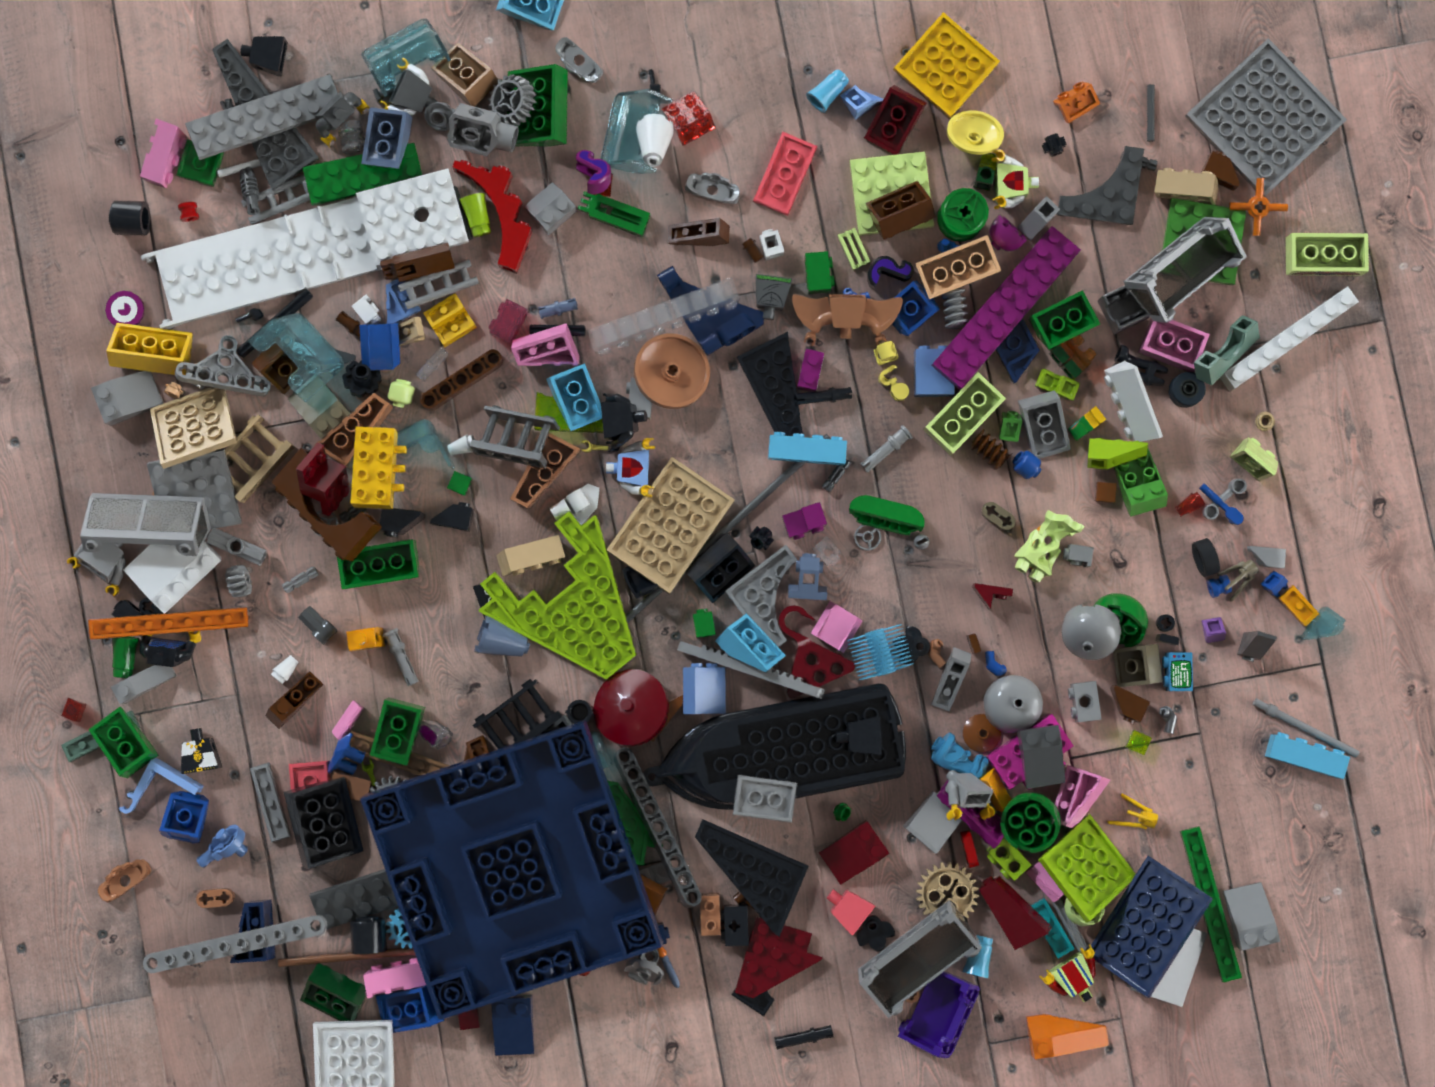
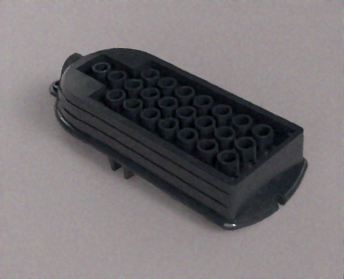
(787, 744)

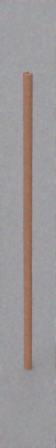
(343, 957)

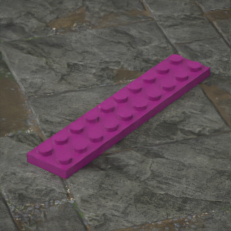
(1006, 307)

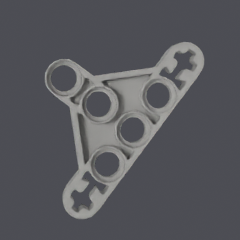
(214, 368)

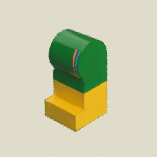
(1086, 423)

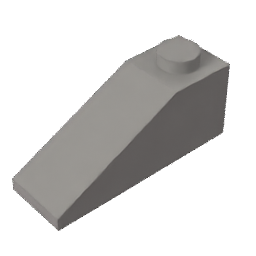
(951, 678)
(142, 683)

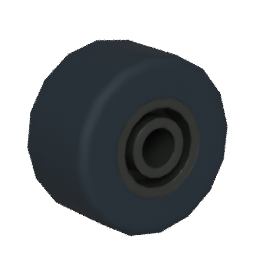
(1181, 394)

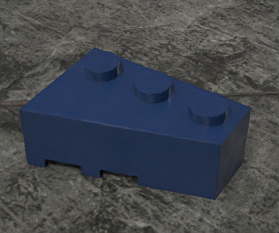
(255, 915)

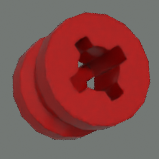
(188, 211)

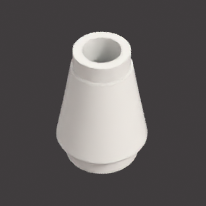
(461, 445)
(284, 670)

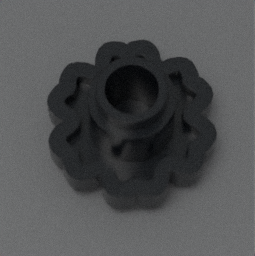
(361, 379)

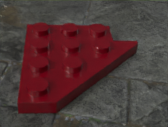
(773, 958)

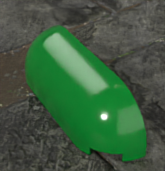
(886, 515)

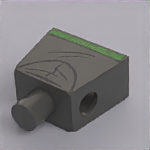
(771, 294)

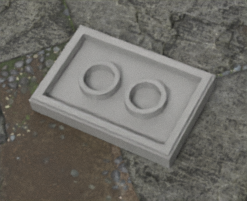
(764, 798)

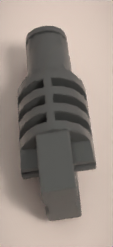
(249, 190)

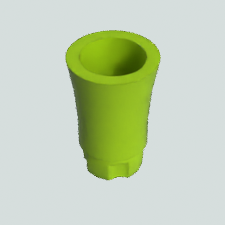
(476, 213)

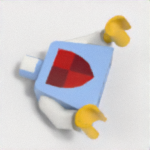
(633, 468)

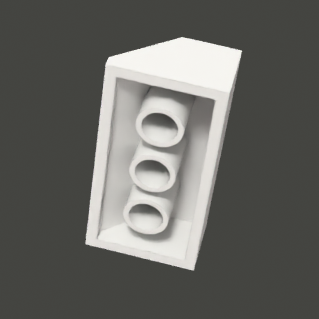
(1132, 402)

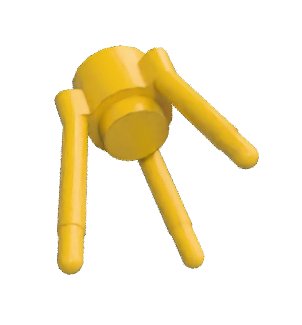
(1146, 817)

